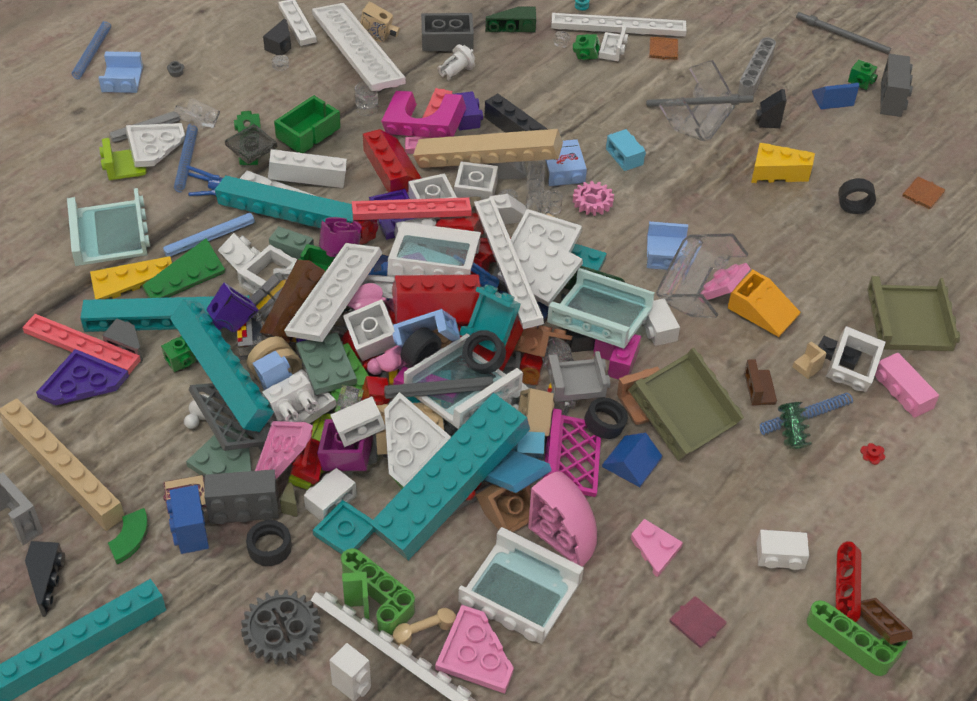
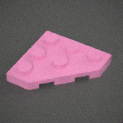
(283, 445)
(475, 652)

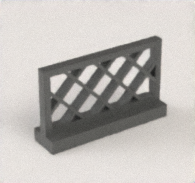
(242, 442)

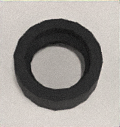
(857, 185)
(473, 340)
(420, 346)
(610, 407)
(264, 528)

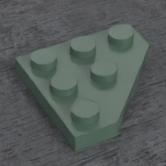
(214, 460)

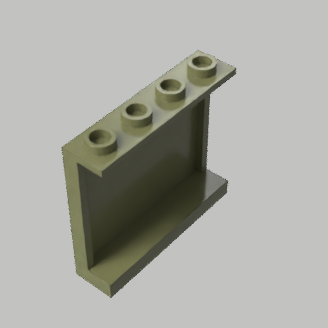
(913, 316)
(686, 404)

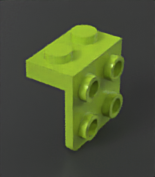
(118, 163)

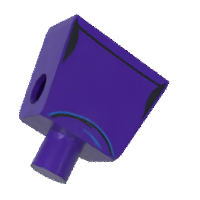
(230, 308)

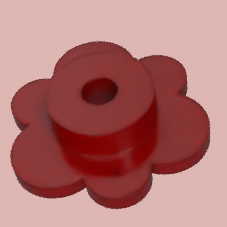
(873, 453)

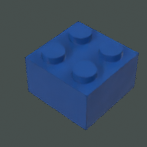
(187, 519)

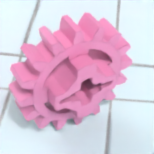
(593, 198)

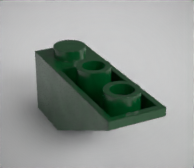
(512, 20)

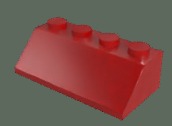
(389, 160)
(428, 293)

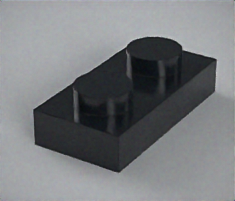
(849, 356)

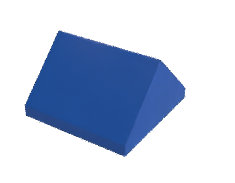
(836, 95)
(633, 458)

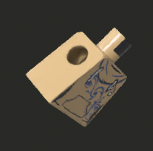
(378, 22)

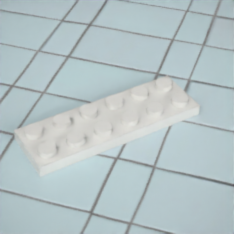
(333, 292)

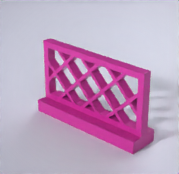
(554, 447)

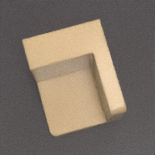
(811, 361)

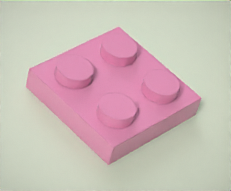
(725, 281)

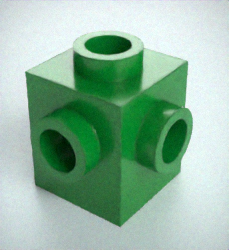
(586, 46)
(863, 73)
(246, 116)
(178, 354)

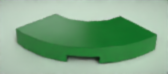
(132, 534)

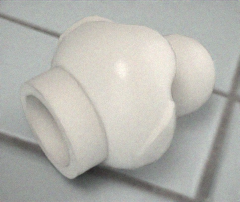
(192, 420)

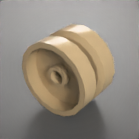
(268, 346)

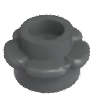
(175, 69)

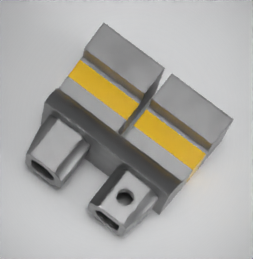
(268, 293)

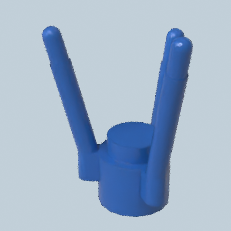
(213, 181)
(484, 276)

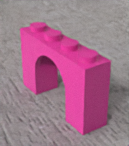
(442, 123)

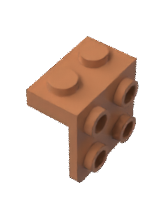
(535, 340)
(630, 404)

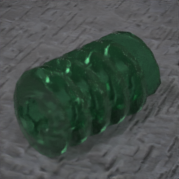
(793, 424)

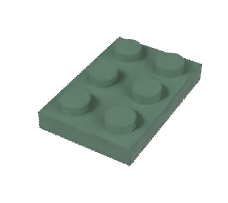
(326, 364)

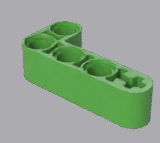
(355, 561)
(826, 620)

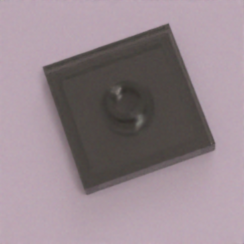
(251, 143)

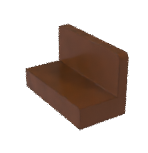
(759, 384)

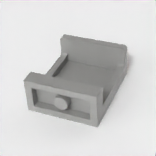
(578, 378)
(22, 511)

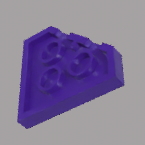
(81, 378)

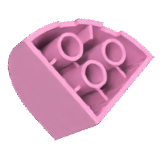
(563, 517)

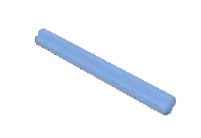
(211, 233)

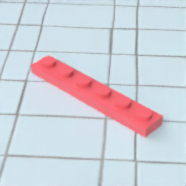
(411, 208)
(72, 339)

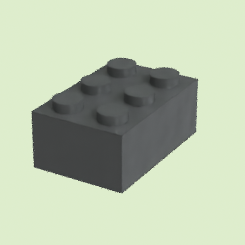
(446, 31)
(896, 85)
(241, 496)

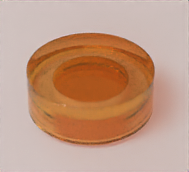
(530, 376)

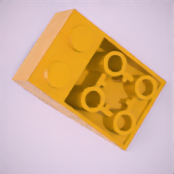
(763, 303)

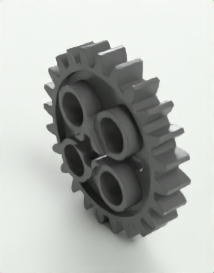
(258, 634)

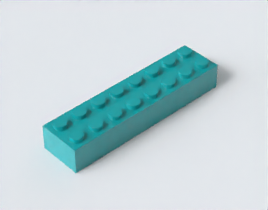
(450, 476)

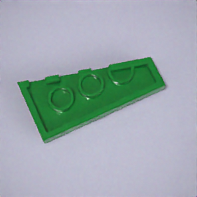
(186, 272)

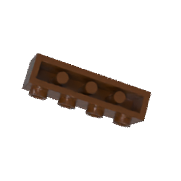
(293, 294)

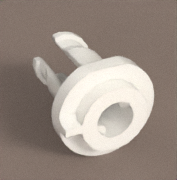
(461, 59)

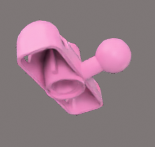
(387, 362)

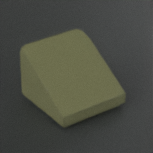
(288, 501)

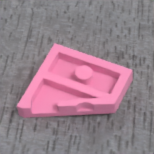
(655, 545)

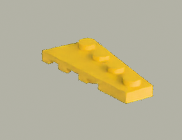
(115, 280)

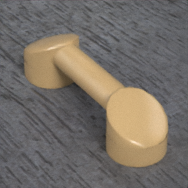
(403, 632)

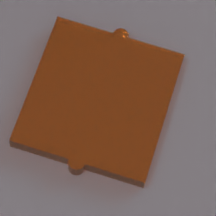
(663, 48)
(923, 192)

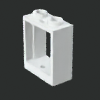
(247, 274)
(863, 343)

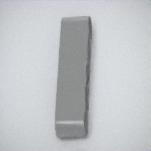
(757, 67)

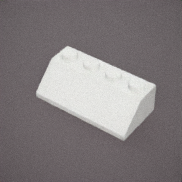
(307, 168)

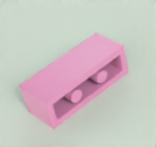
(906, 385)

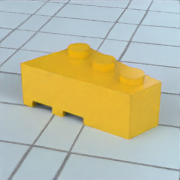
(782, 163)

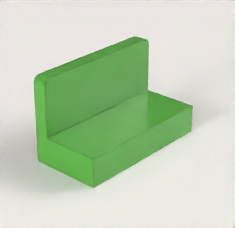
(356, 590)

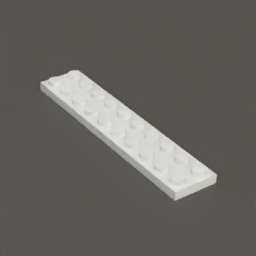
(358, 47)

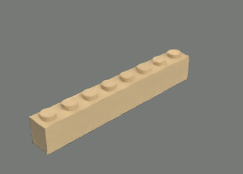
(489, 148)
(62, 464)

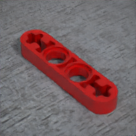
(853, 581)

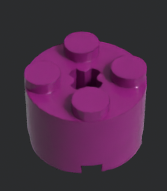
(336, 233)

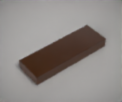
(884, 621)

